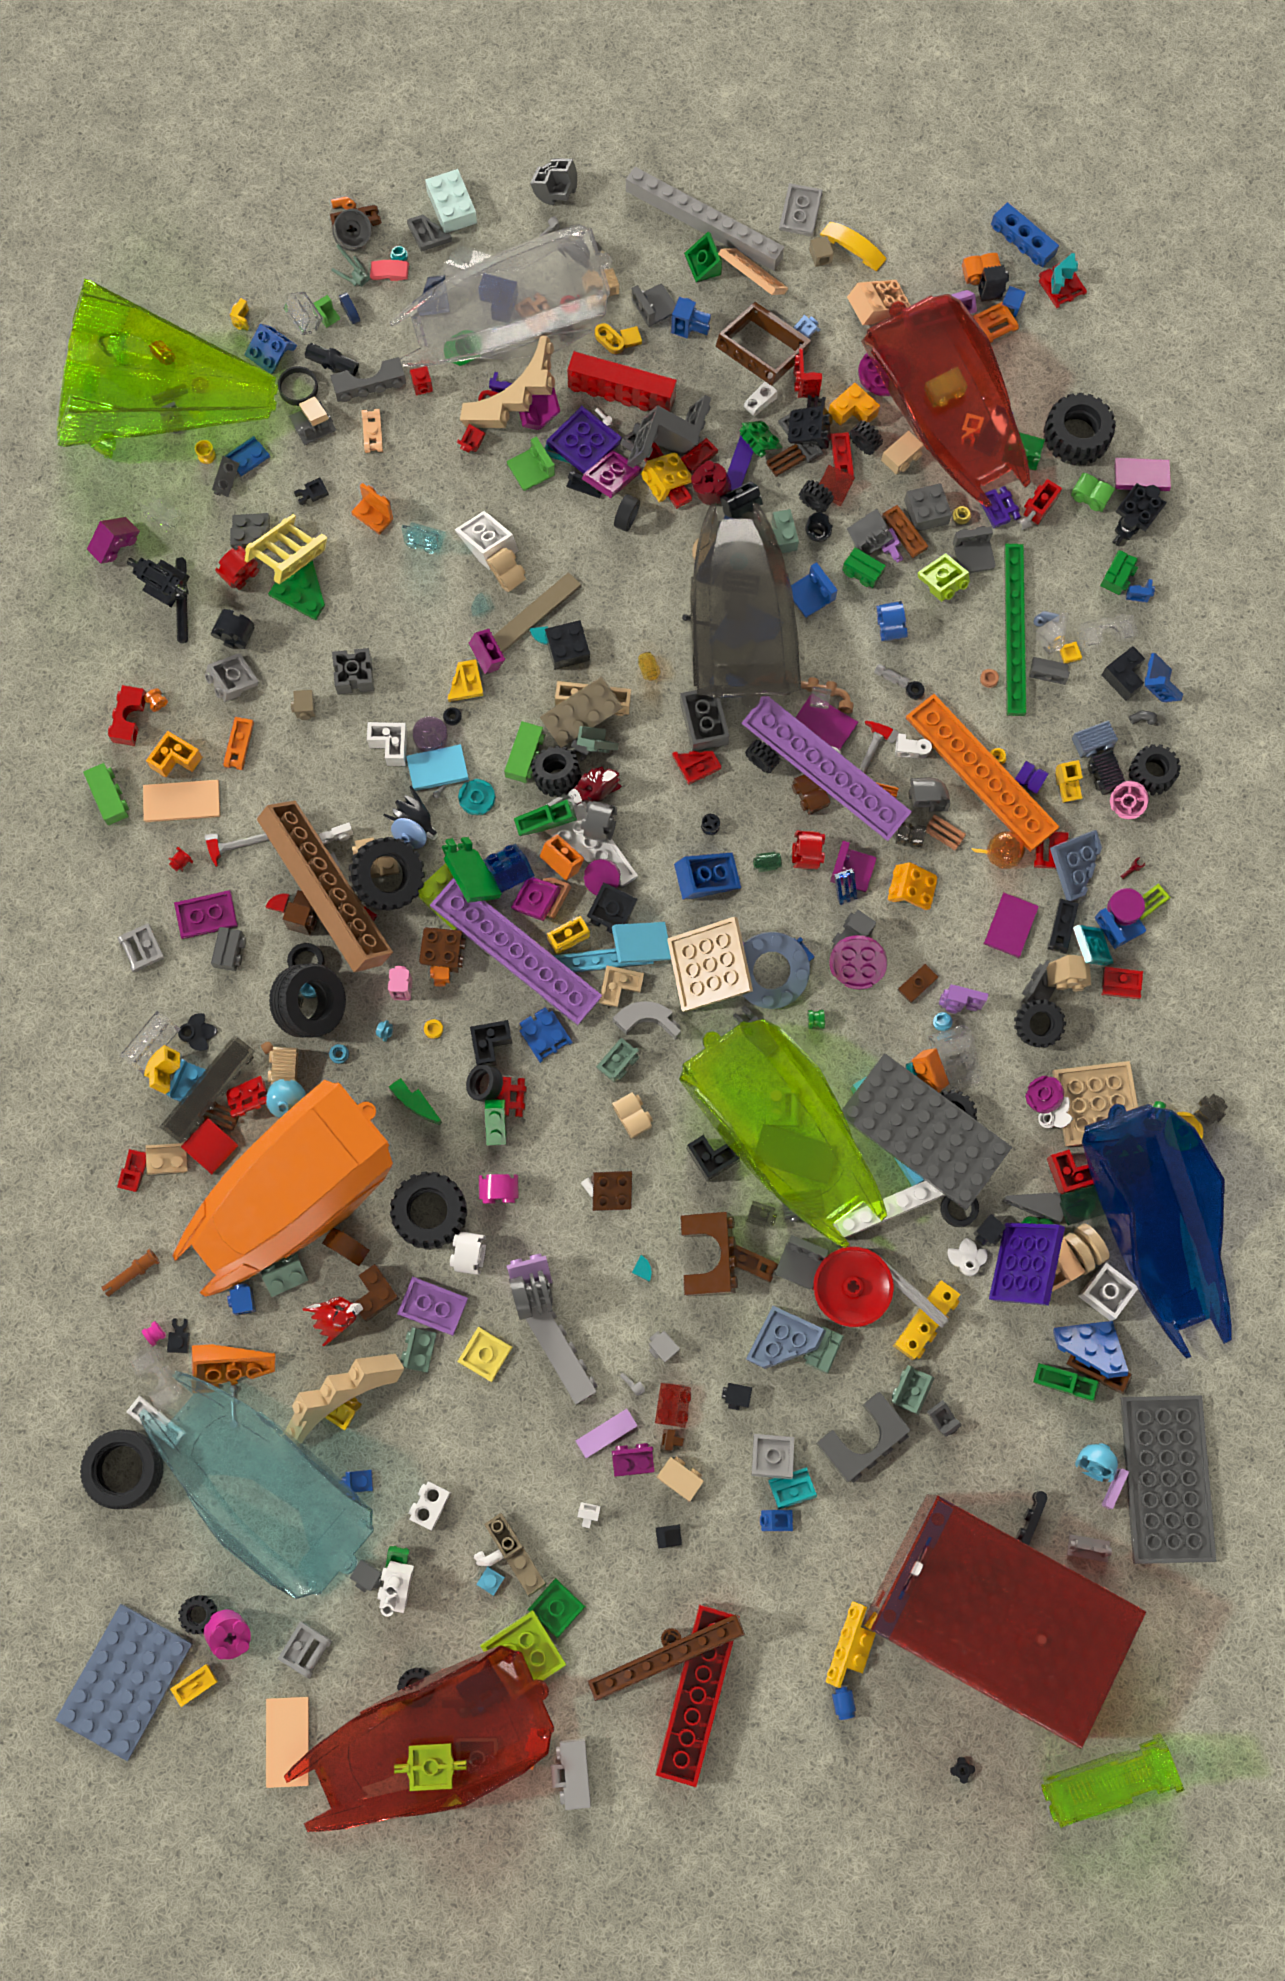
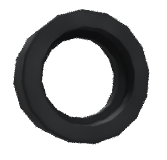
(626, 512)
(305, 947)
(475, 1077)
(959, 1223)

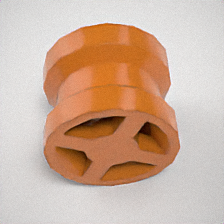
(155, 699)

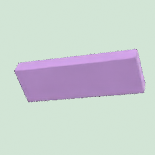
(606, 1433)

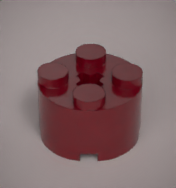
(710, 482)

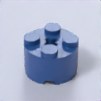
(891, 621)

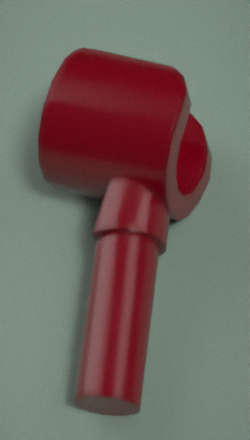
(1134, 867)

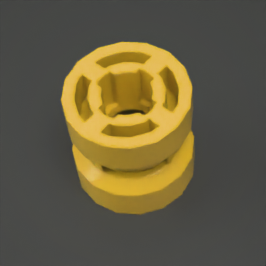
(205, 451)

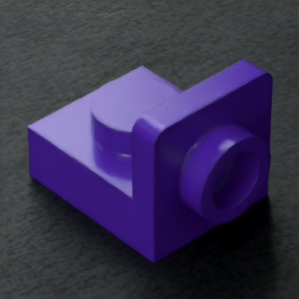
(496, 385)

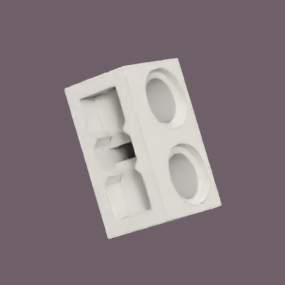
(435, 1508)

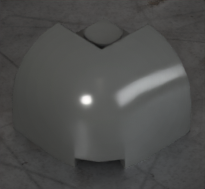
(555, 181)
(929, 793)

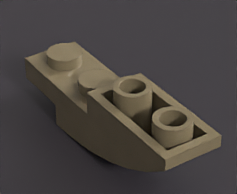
(515, 1554)

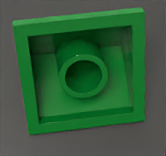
(704, 259)

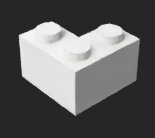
(392, 738)

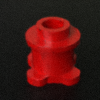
(179, 860)

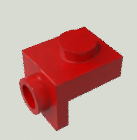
(471, 439)

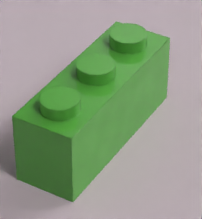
(524, 752)
(106, 793)

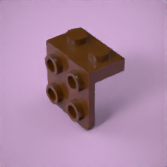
(442, 948)

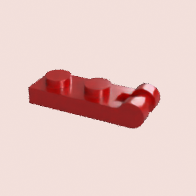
(842, 452)

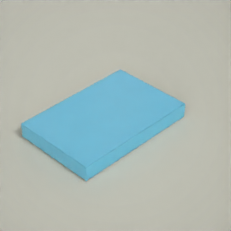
(437, 767)
(641, 942)

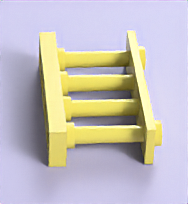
(292, 562)

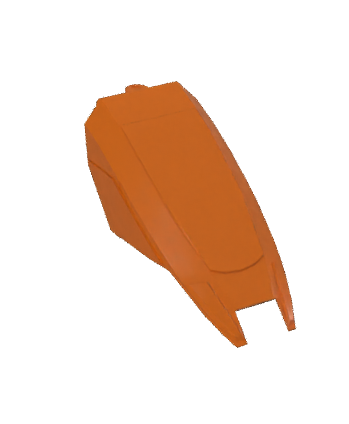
(289, 1187)

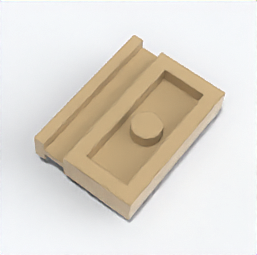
(165, 1159)

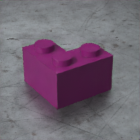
(111, 536)

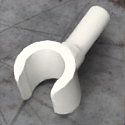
(606, 419)

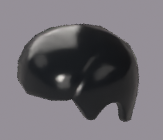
(820, 522)

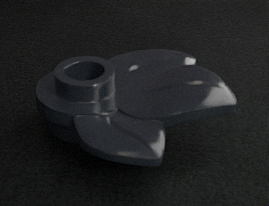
(200, 1032)

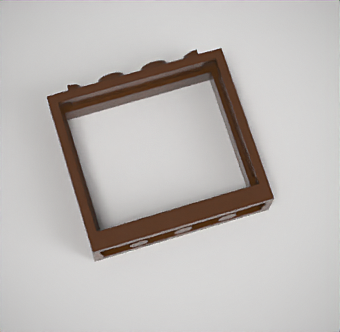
(772, 325)

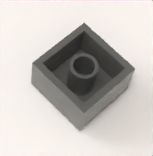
(928, 507)

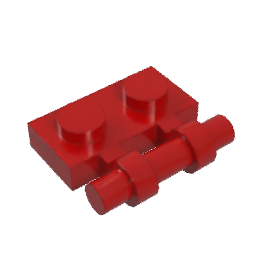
(242, 1094)
(505, 1095)

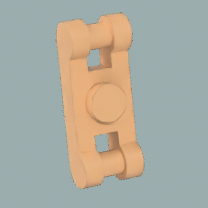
(372, 431)

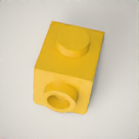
(238, 313)

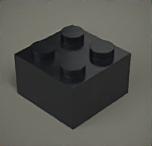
(567, 644)

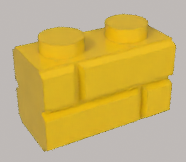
(568, 935)

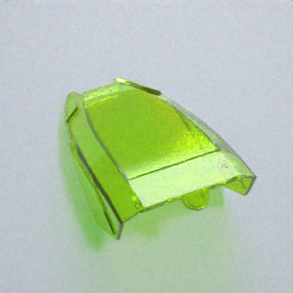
(782, 1123)

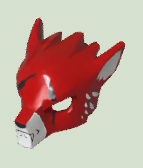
(331, 1319)

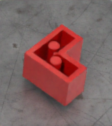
(1066, 1174)

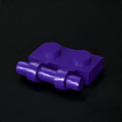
(997, 513)

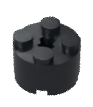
(233, 629)

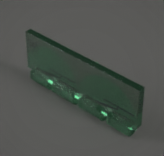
(1081, 1205)

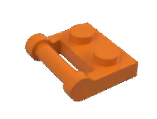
(995, 316)

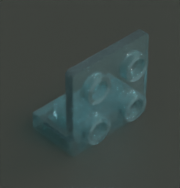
(423, 537)

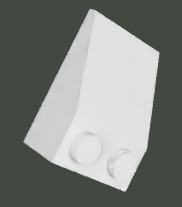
(485, 537)

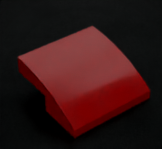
(209, 1146)

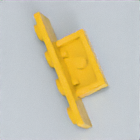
(852, 1646)

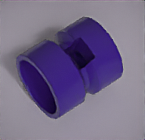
(1031, 777)

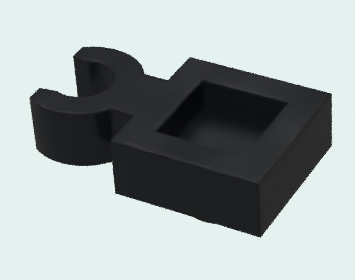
(313, 489)
(178, 1341)

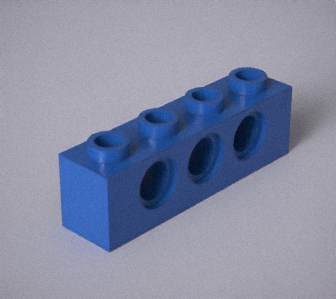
(1032, 235)

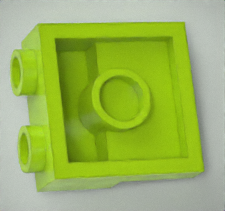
(944, 577)

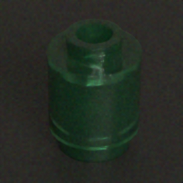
(767, 861)

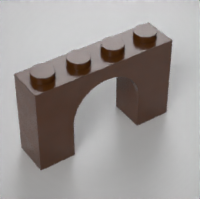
(722, 1278)

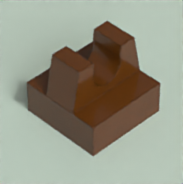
(669, 1440)

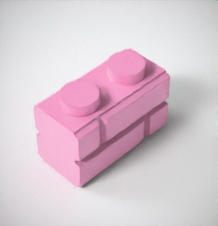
(400, 983)

